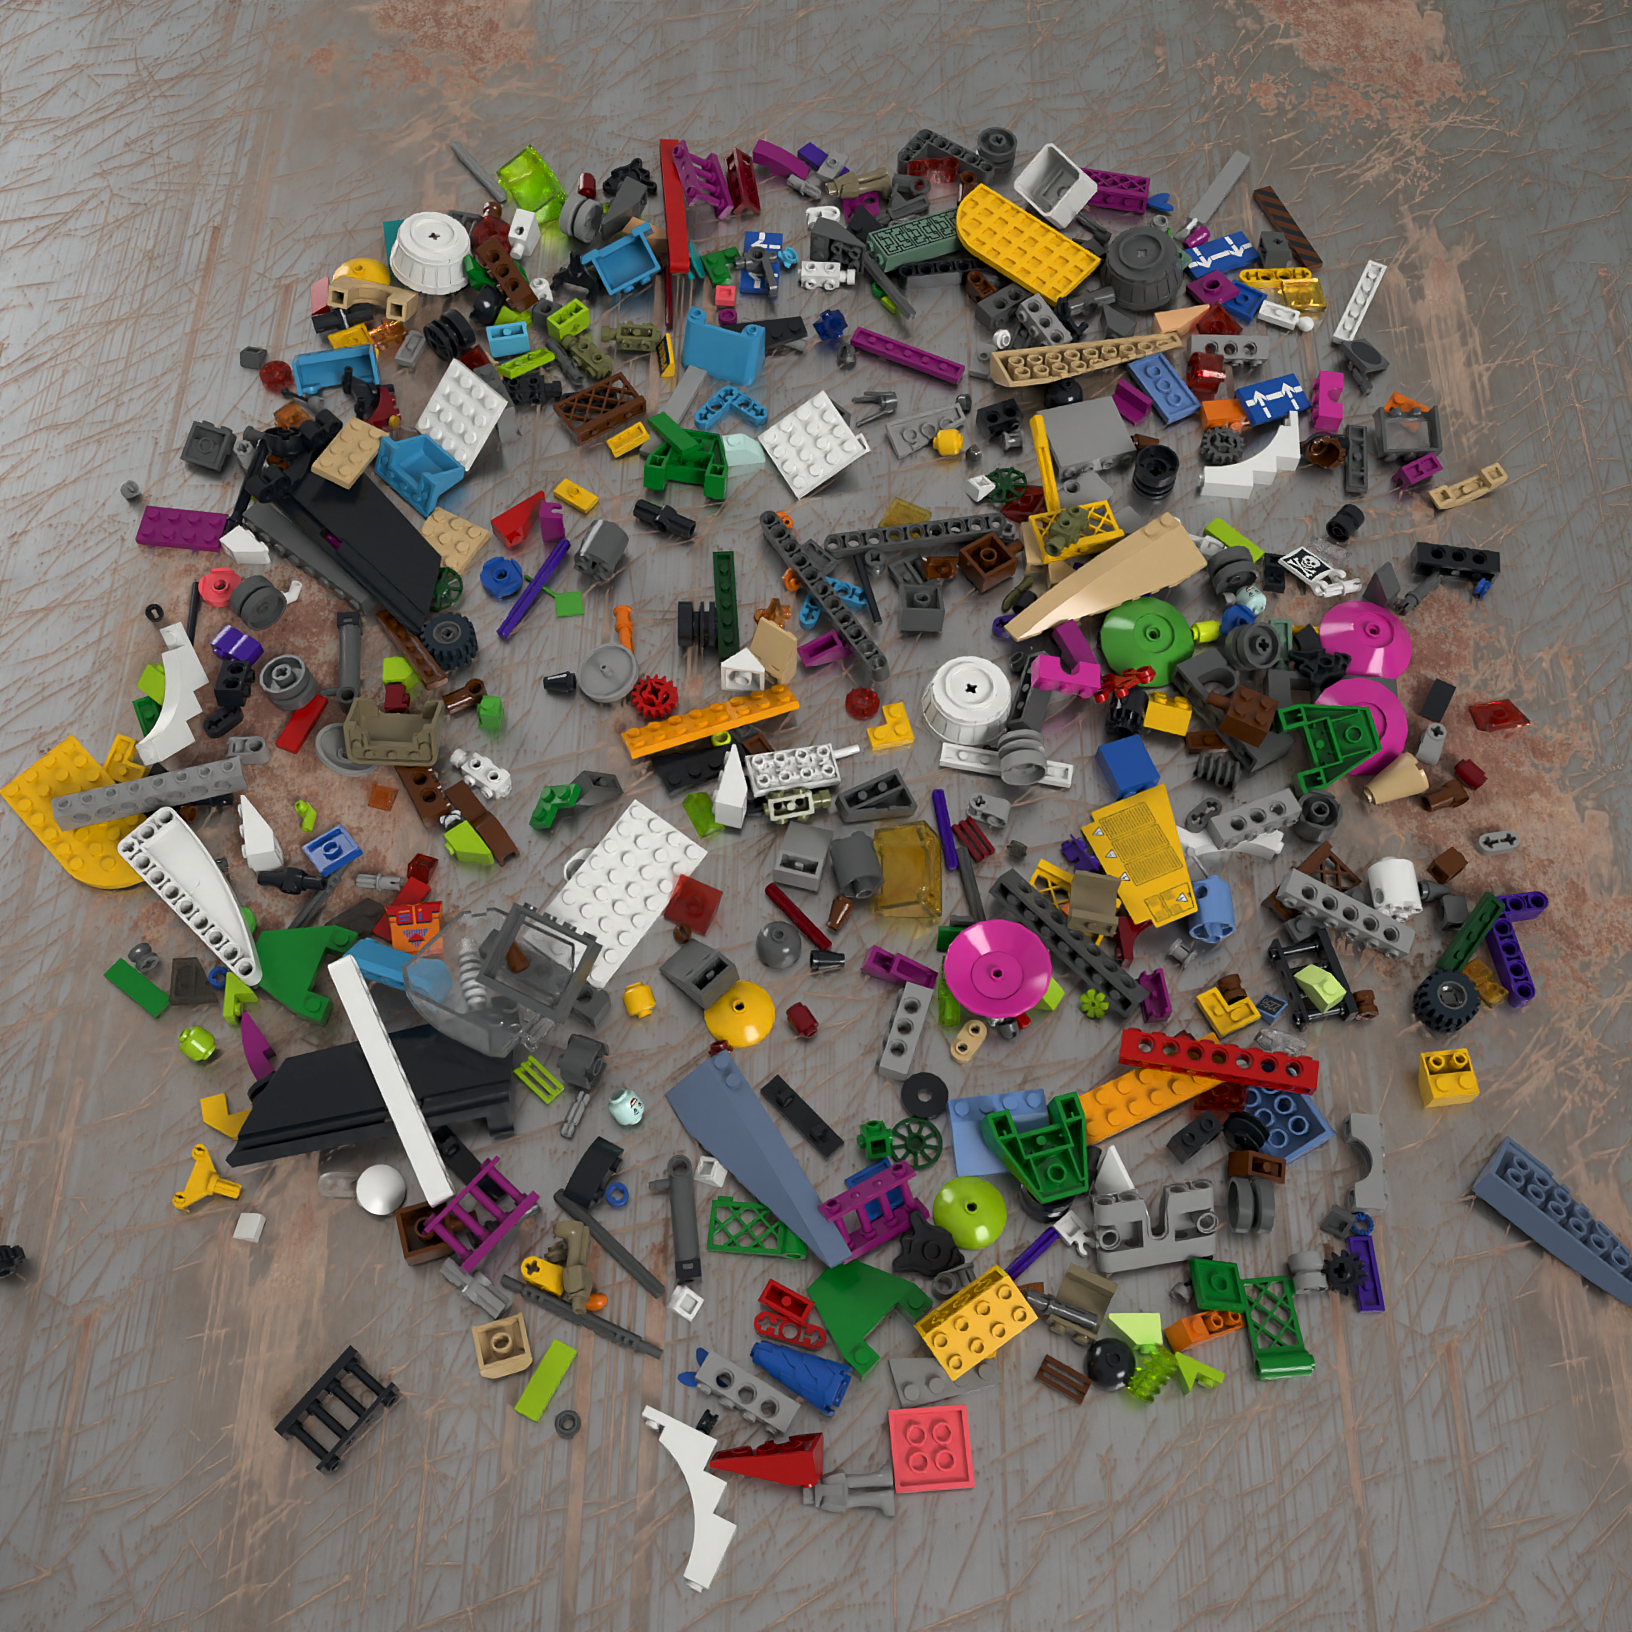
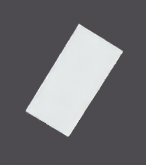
(792, 768)

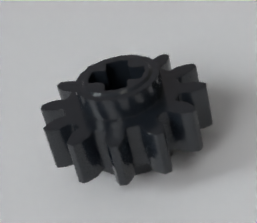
(10, 1258)
(1350, 1279)

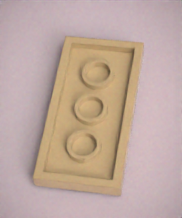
(349, 453)

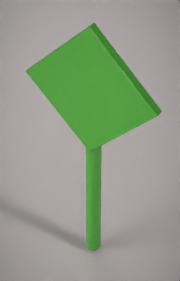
(565, 603)

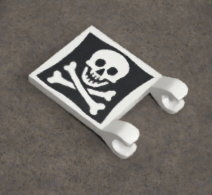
(1310, 569)

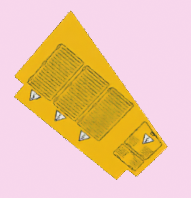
(1142, 846)

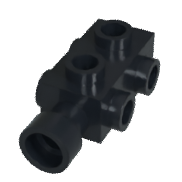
(531, 389)

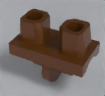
(939, 566)

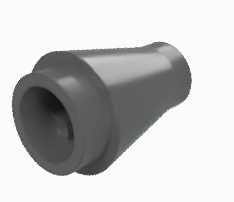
(1432, 890)

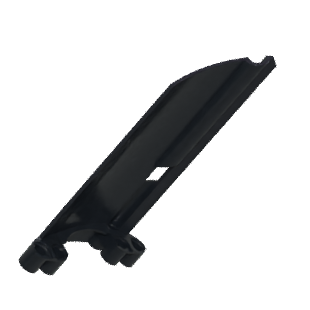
(376, 539)
(334, 1100)

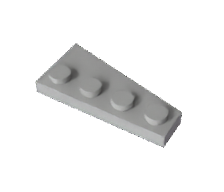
(919, 430)
(925, 1381)

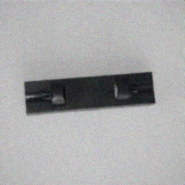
(802, 1117)
(464, 1163)

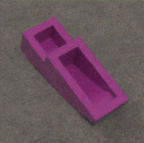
(779, 160)
(1073, 645)
(824, 649)
(897, 968)
(256, 1048)

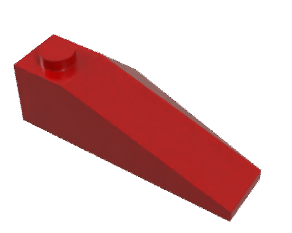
(785, 1463)

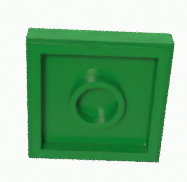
(1217, 1285)

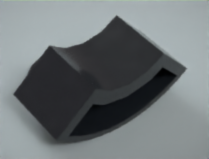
(593, 1173)

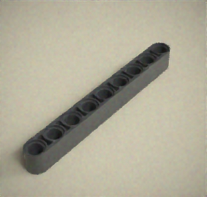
(923, 529)

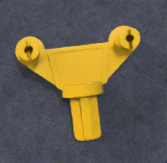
(204, 1181)

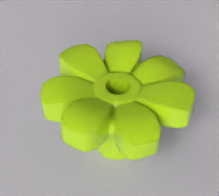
(1094, 1003)

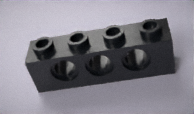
(1455, 562)

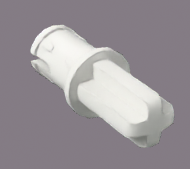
(1342, 587)

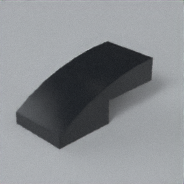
(1273, 573)
(1437, 700)

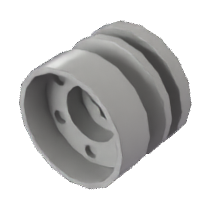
(1022, 757)

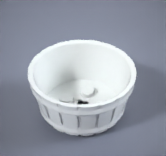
(428, 263)
(962, 716)

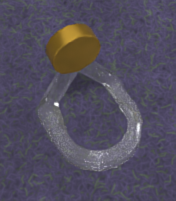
(394, 423)

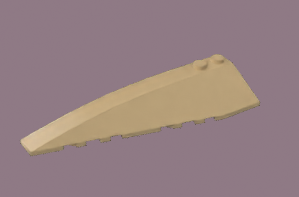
(1062, 361)
(1137, 565)

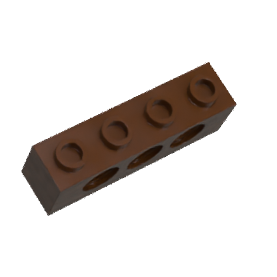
(523, 296)
(428, 811)

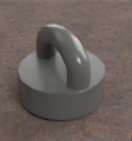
(846, 353)

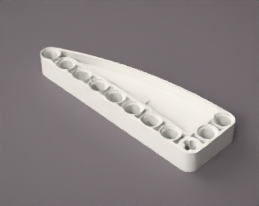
(193, 873)

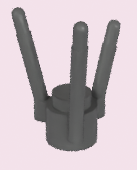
(1101, 234)
(885, 399)

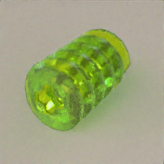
(1153, 1375)

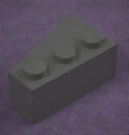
(877, 799)

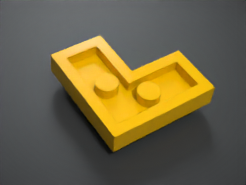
(895, 732)
(119, 760)
(1226, 1018)

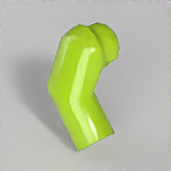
(308, 813)

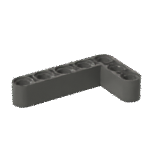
(932, 145)

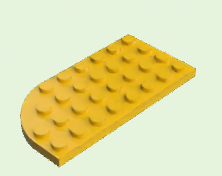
(1021, 245)
(85, 852)

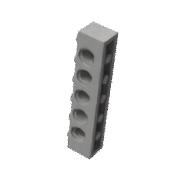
(1398, 934)

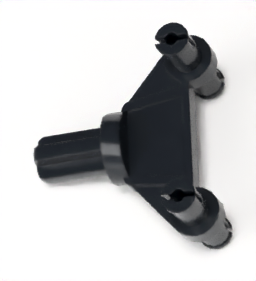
(576, 275)
(1063, 313)
(363, 392)

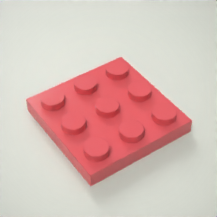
(930, 1449)

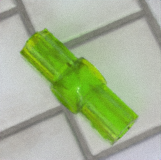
(948, 1006)

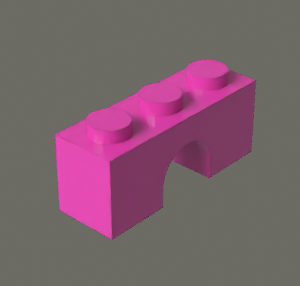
(1326, 413)
(1048, 675)

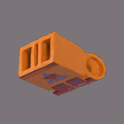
(413, 924)

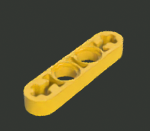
(1253, 278)

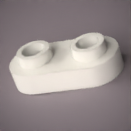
(541, 289)

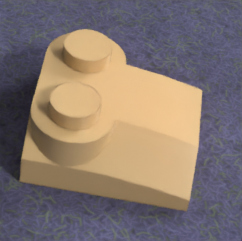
(502, 1347)

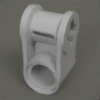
(244, 453)
(1431, 744)
(247, 749)
(989, 809)
(956, 1279)

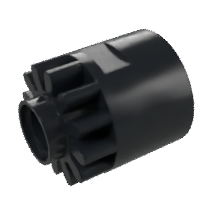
(1127, 713)

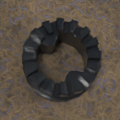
(706, 1422)

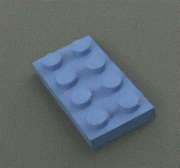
(1164, 387)

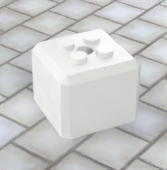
(1047, 177)

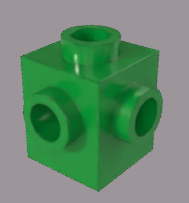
(875, 1139)

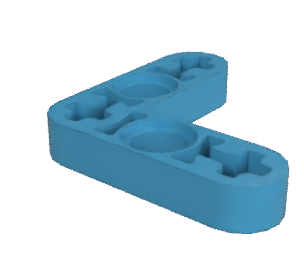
(731, 402)
(815, 610)

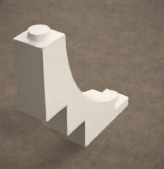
(1238, 478)
(182, 677)
(1263, 846)
(692, 1454)

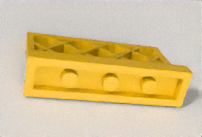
(1086, 545)
(1062, 880)

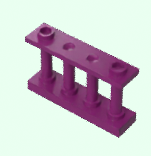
(710, 171)
(883, 1228)
(486, 1238)

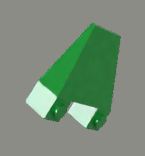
(703, 467)
(1334, 741)
(292, 964)
(1047, 1159)
(855, 1301)

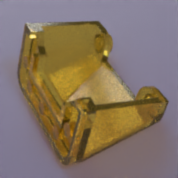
(910, 871)

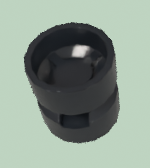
(1345, 523)

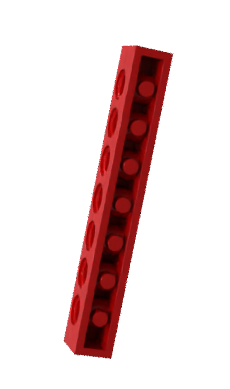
(1229, 1071)

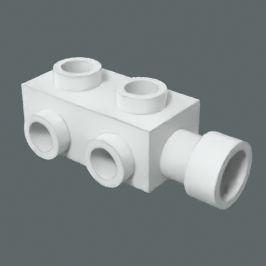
(824, 275)
(482, 774)

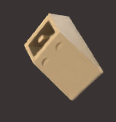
(775, 652)

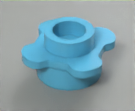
(788, 256)

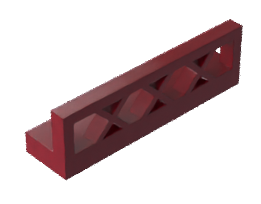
(739, 182)

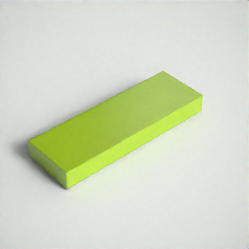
(525, 363)
(1230, 537)
(545, 1380)

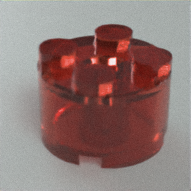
(491, 227)
(1205, 372)

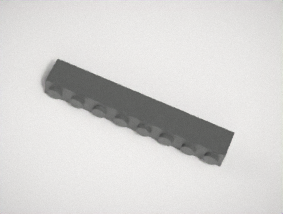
(302, 551)

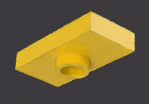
(628, 439)
(575, 496)

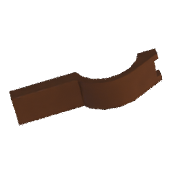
(482, 821)

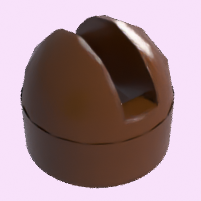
(188, 813)
(677, 935)

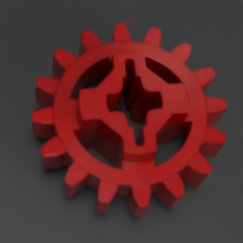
(647, 693)

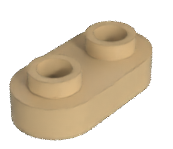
(968, 1040)

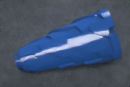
(805, 1374)

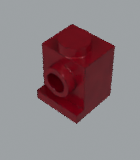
(396, 699)

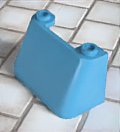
(721, 351)

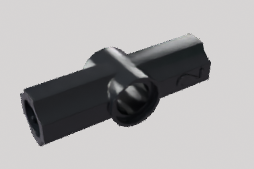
(342, 318)
(664, 518)

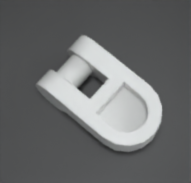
(828, 212)

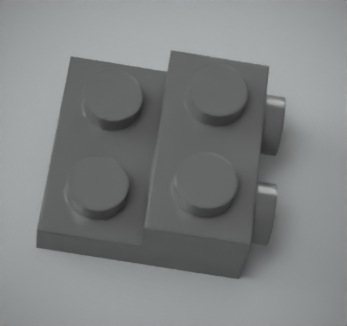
(208, 445)

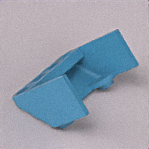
(327, 367)
(380, 962)

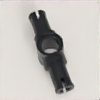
(292, 881)

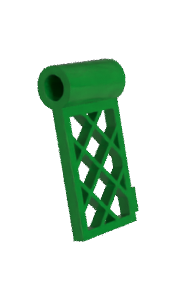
(788, 1244)
(1284, 1360)

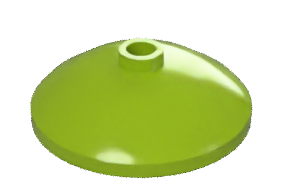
(970, 1228)

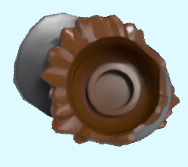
(1325, 449)

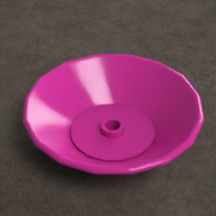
(1349, 630)
(1387, 716)
(1002, 949)

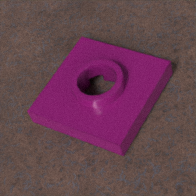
(1200, 289)

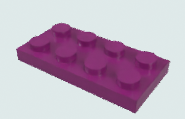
(182, 529)

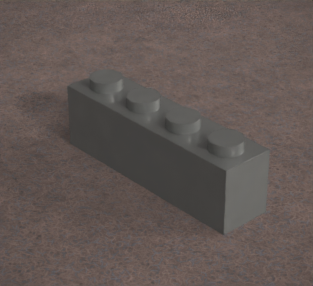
(1029, 702)

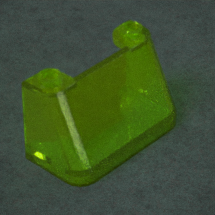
(533, 185)

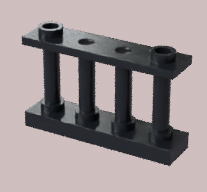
(1328, 961)
(311, 1405)

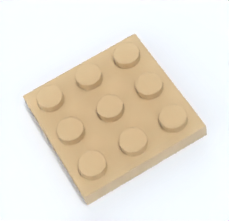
(453, 539)

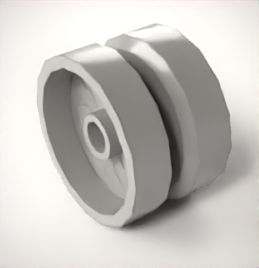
(580, 217)

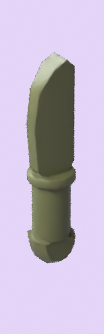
(1014, 594)

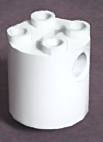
(1394, 888)

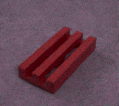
(980, 835)

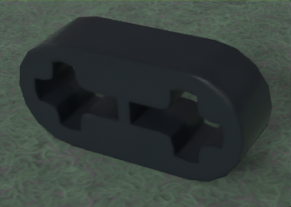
(223, 721)

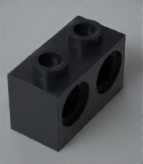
(999, 418)
(234, 683)
(1195, 1136)

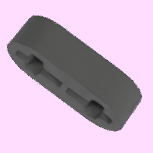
(1199, 811)

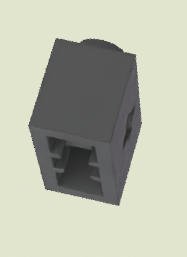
(1274, 249)

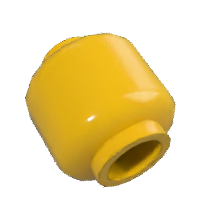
(948, 442)
(639, 999)

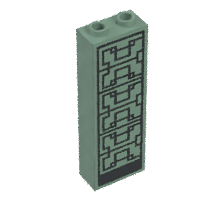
(914, 240)

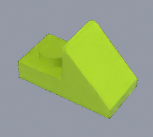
(507, 316)
(235, 994)
(1192, 1369)

